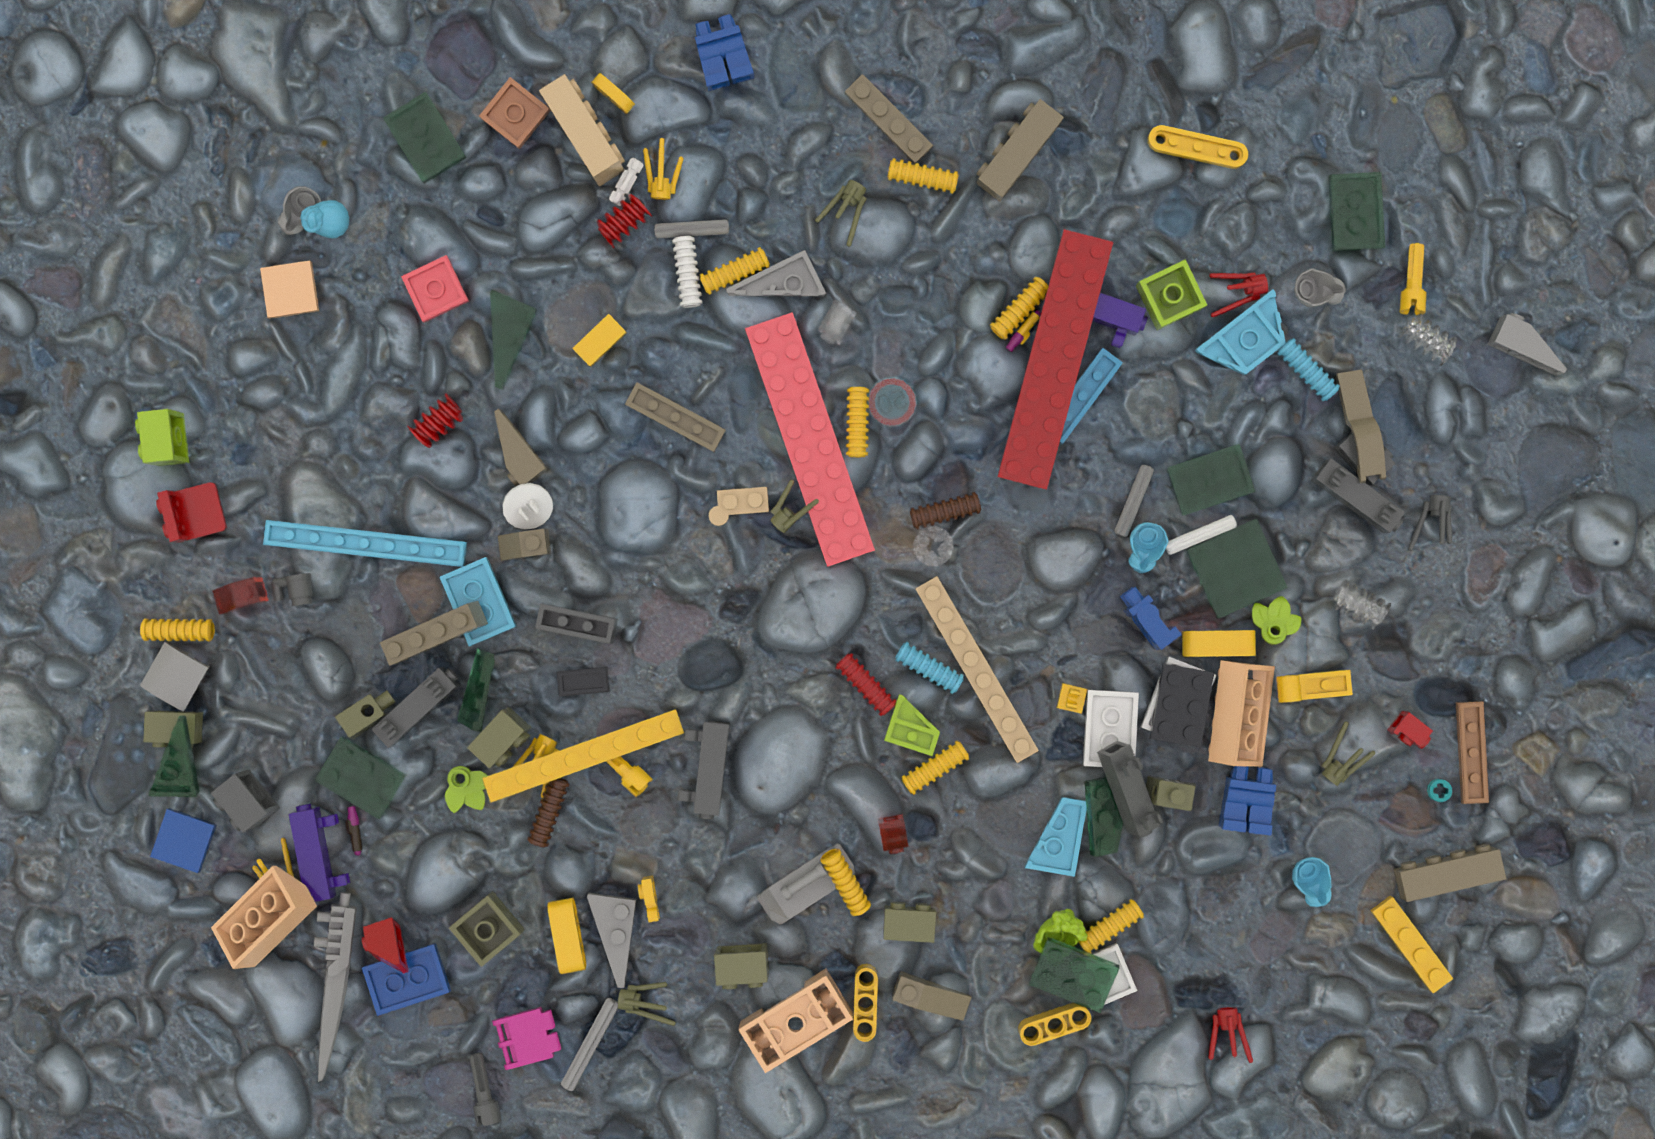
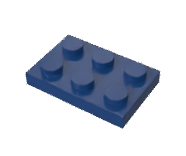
(396, 990)

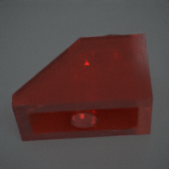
(240, 595)
(893, 833)

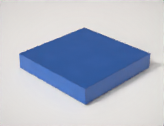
(183, 840)

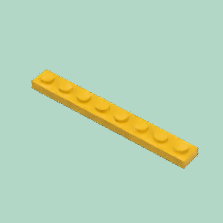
(582, 756)

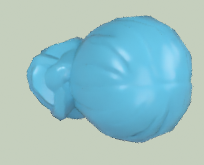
(326, 219)
(1147, 545)
(1313, 880)

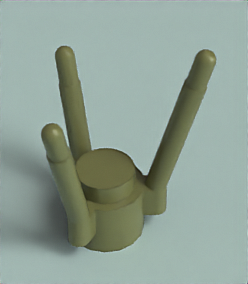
(850, 195)
(785, 518)
(1336, 771)
(631, 1002)

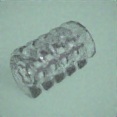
(1429, 338)
(1360, 603)

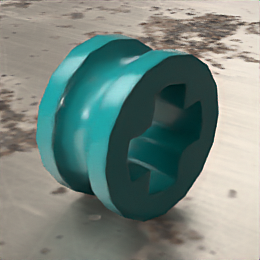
(1445, 796)

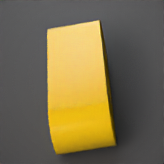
(1218, 643)
(566, 935)
(868, 1014)
(1041, 1022)

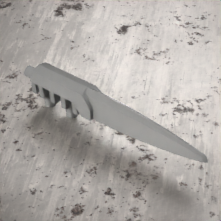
(338, 953)

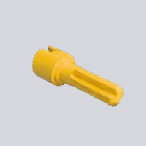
(1413, 293)
(633, 777)

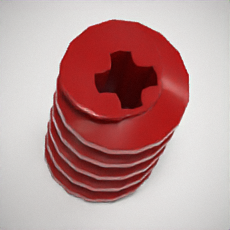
(622, 219)
(437, 421)

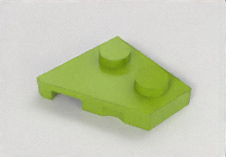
(911, 728)

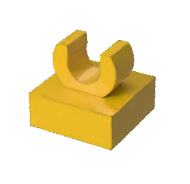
(1071, 698)

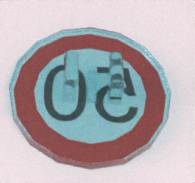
(892, 401)

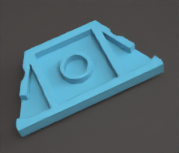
(1248, 337)

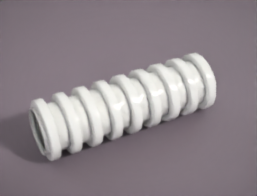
(687, 271)

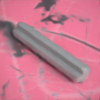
(694, 228)
(1134, 500)

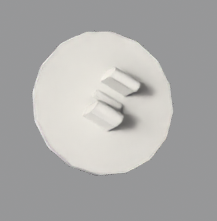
(527, 506)

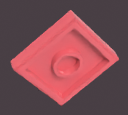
(435, 288)

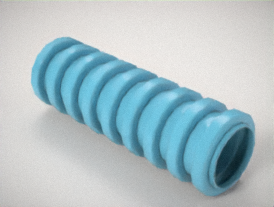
(1308, 369)
(929, 667)

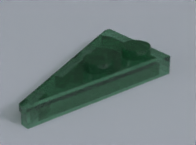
(509, 329)
(177, 767)

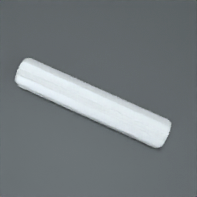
(1201, 534)

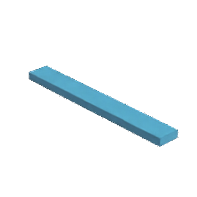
(365, 543)

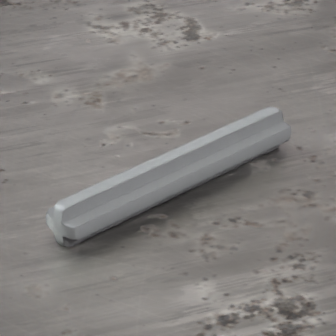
(590, 1044)

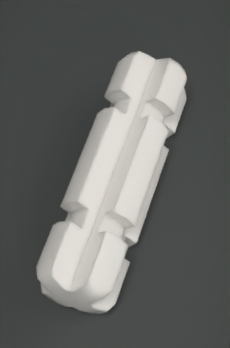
(626, 181)

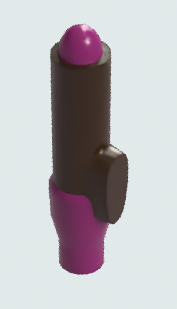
(353, 829)

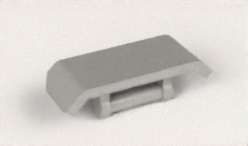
(799, 889)

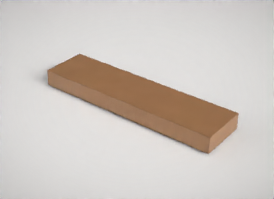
(1472, 752)

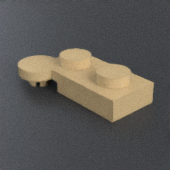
(739, 502)

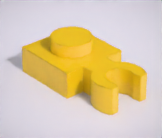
(648, 892)

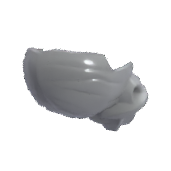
(294, 203)
(1317, 288)

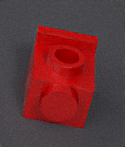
(1410, 730)

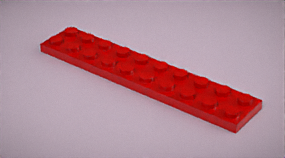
(1055, 359)

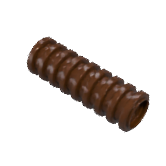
(945, 510)
(548, 812)

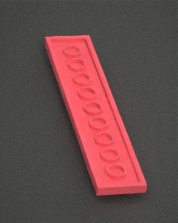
(809, 439)

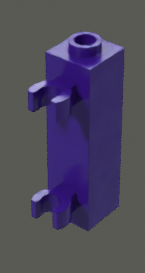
(1120, 316)
(312, 851)

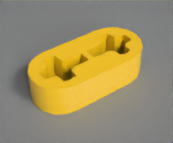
(613, 93)

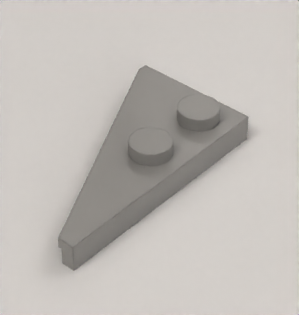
(787, 278)
(615, 925)

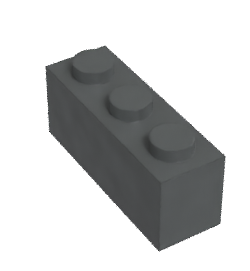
(576, 623)

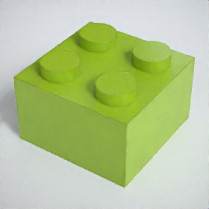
(1171, 295)
(162, 437)

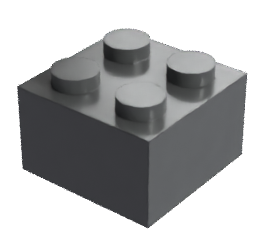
(245, 801)

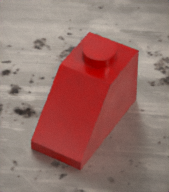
(386, 943)

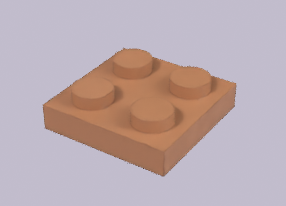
(514, 113)

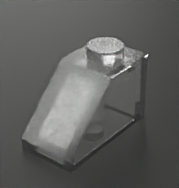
(837, 323)

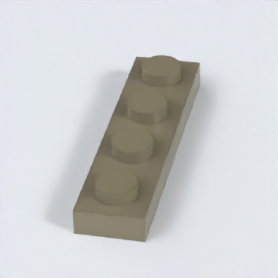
(888, 119)
(675, 417)

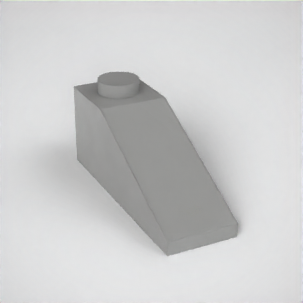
(1524, 343)

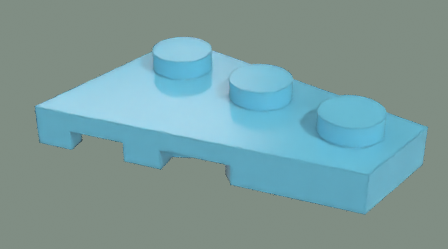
(1060, 840)

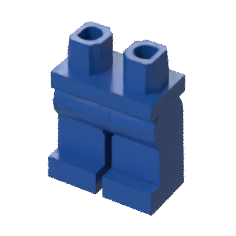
(722, 45)
(1147, 619)
(1248, 802)

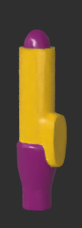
(1023, 332)

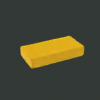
(599, 340)

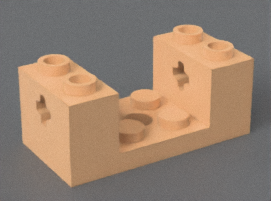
(817, 1005)

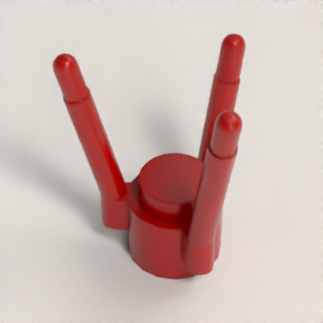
(1253, 285)
(1228, 1019)

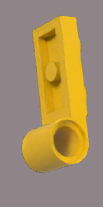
(1314, 685)

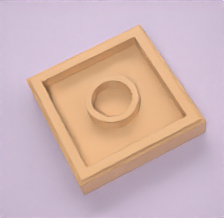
(289, 289)

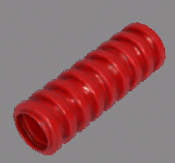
(866, 684)

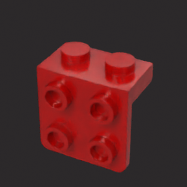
(191, 512)

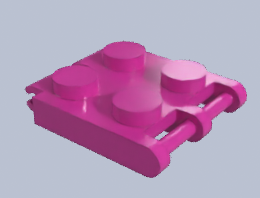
(527, 1037)

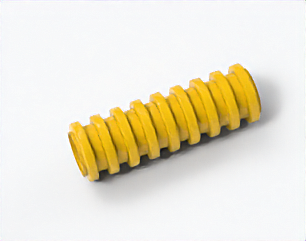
(922, 175)
(734, 270)
(1020, 308)
(857, 421)
(177, 630)
(935, 767)
(845, 882)
(1112, 925)

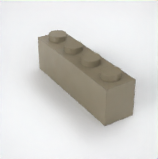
(1020, 149)
(434, 633)
(1449, 873)

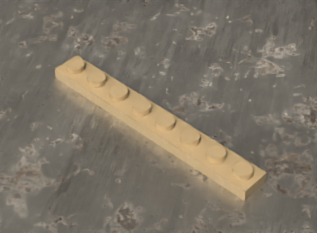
(976, 669)

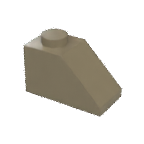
(524, 544)

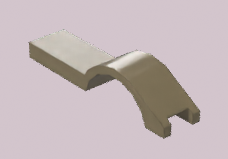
(1362, 423)

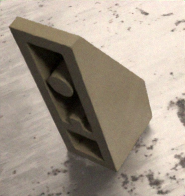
(518, 455)
(930, 996)

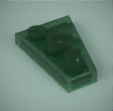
(476, 692)
(1103, 818)

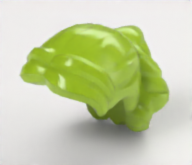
(1062, 927)

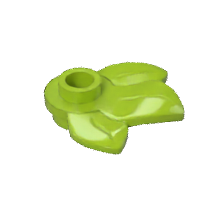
(1277, 617)
(468, 792)

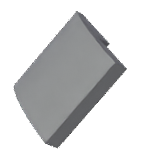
(174, 676)

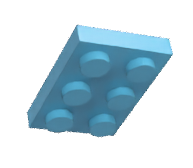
(479, 584)

